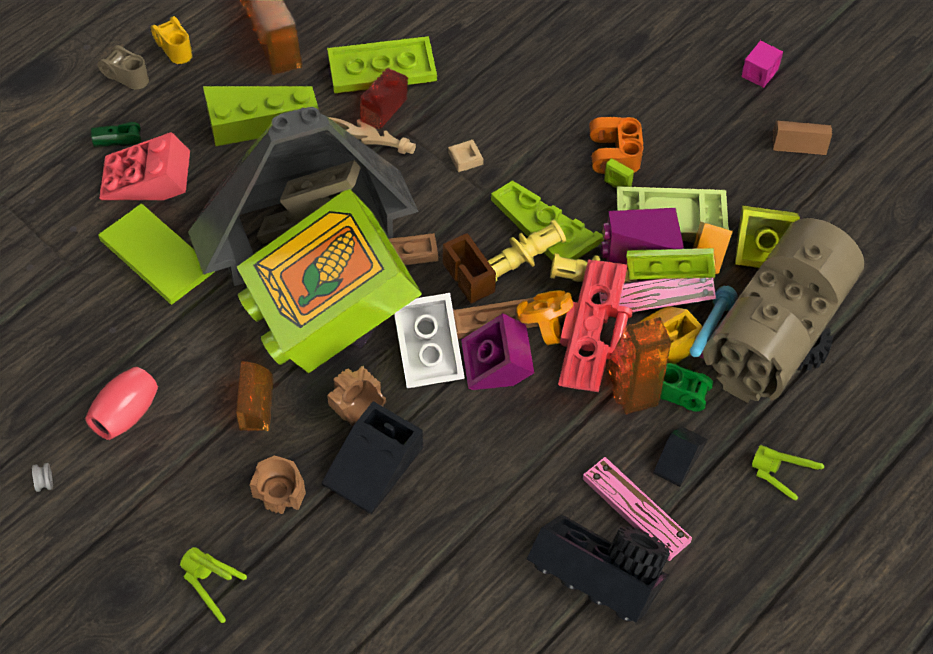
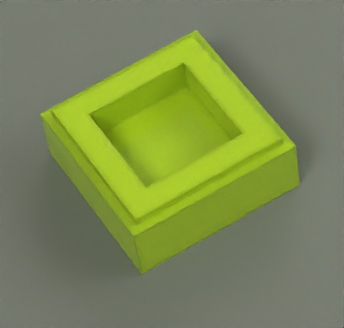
(618, 174)

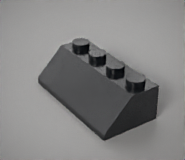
(584, 564)

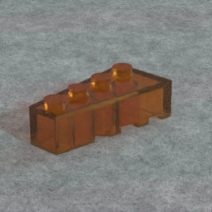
(275, 33)
(639, 365)

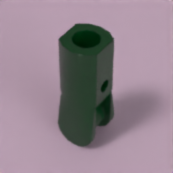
(116, 135)

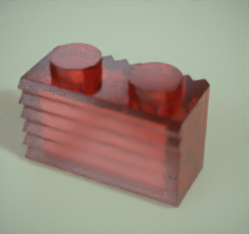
(383, 98)

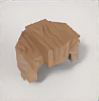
(354, 394)
(278, 484)

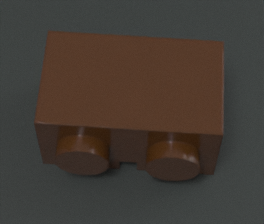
(469, 268)

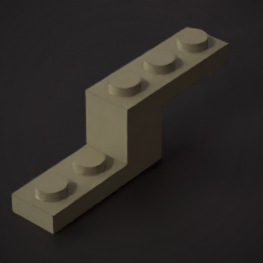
(306, 195)

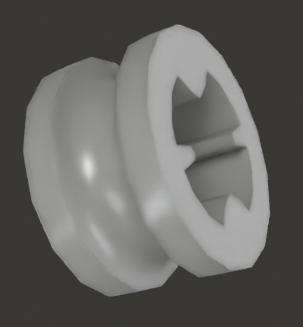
(42, 477)

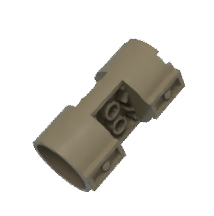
(784, 309)

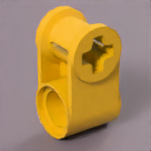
(173, 40)

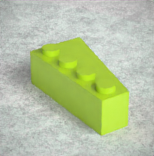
(247, 111)

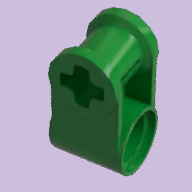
(684, 387)

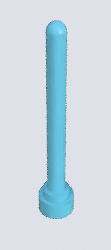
(725, 299)

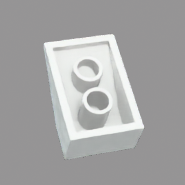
(429, 341)

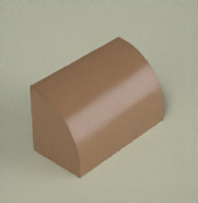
(801, 137)

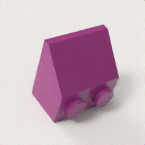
(497, 354)

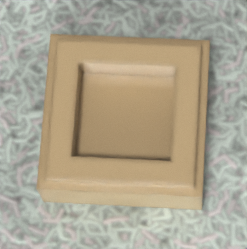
(465, 155)

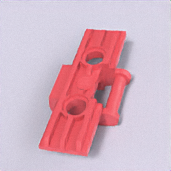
(585, 322)

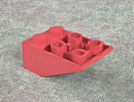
(146, 170)

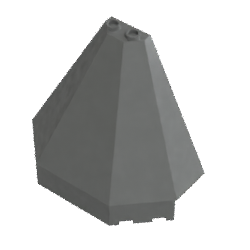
(288, 149)

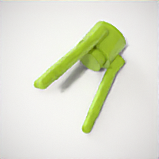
(769, 460)
(200, 566)

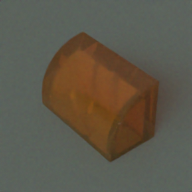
(254, 397)

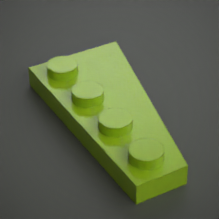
(533, 215)

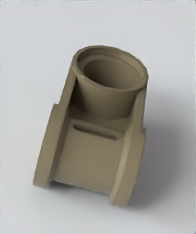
(125, 68)

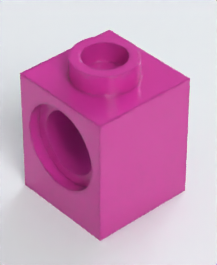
(762, 64)

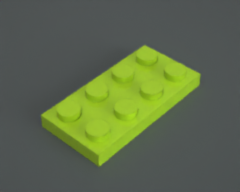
(359, 65)

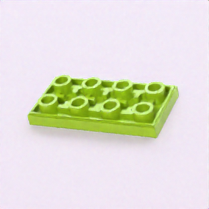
(155, 253)

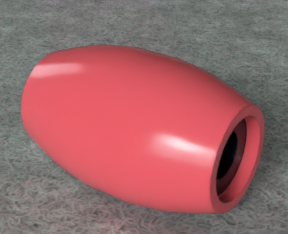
(121, 403)

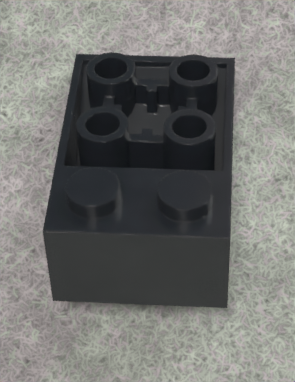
(373, 457)

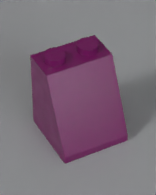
(639, 231)

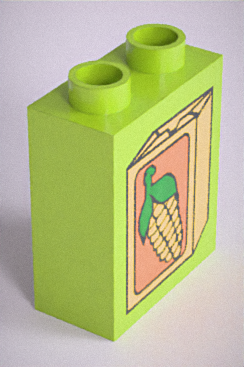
(325, 283)

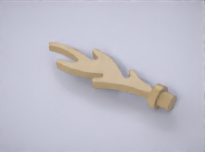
(370, 135)

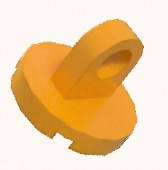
(545, 312)

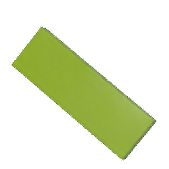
(671, 263)

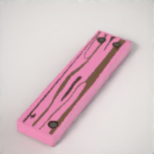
(664, 292)
(636, 506)

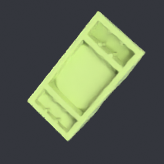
(690, 204)

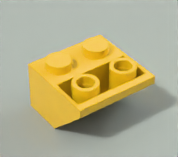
(681, 328)

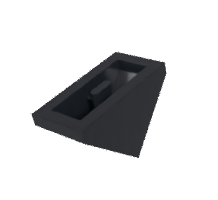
(679, 455)

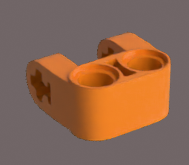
(628, 141)

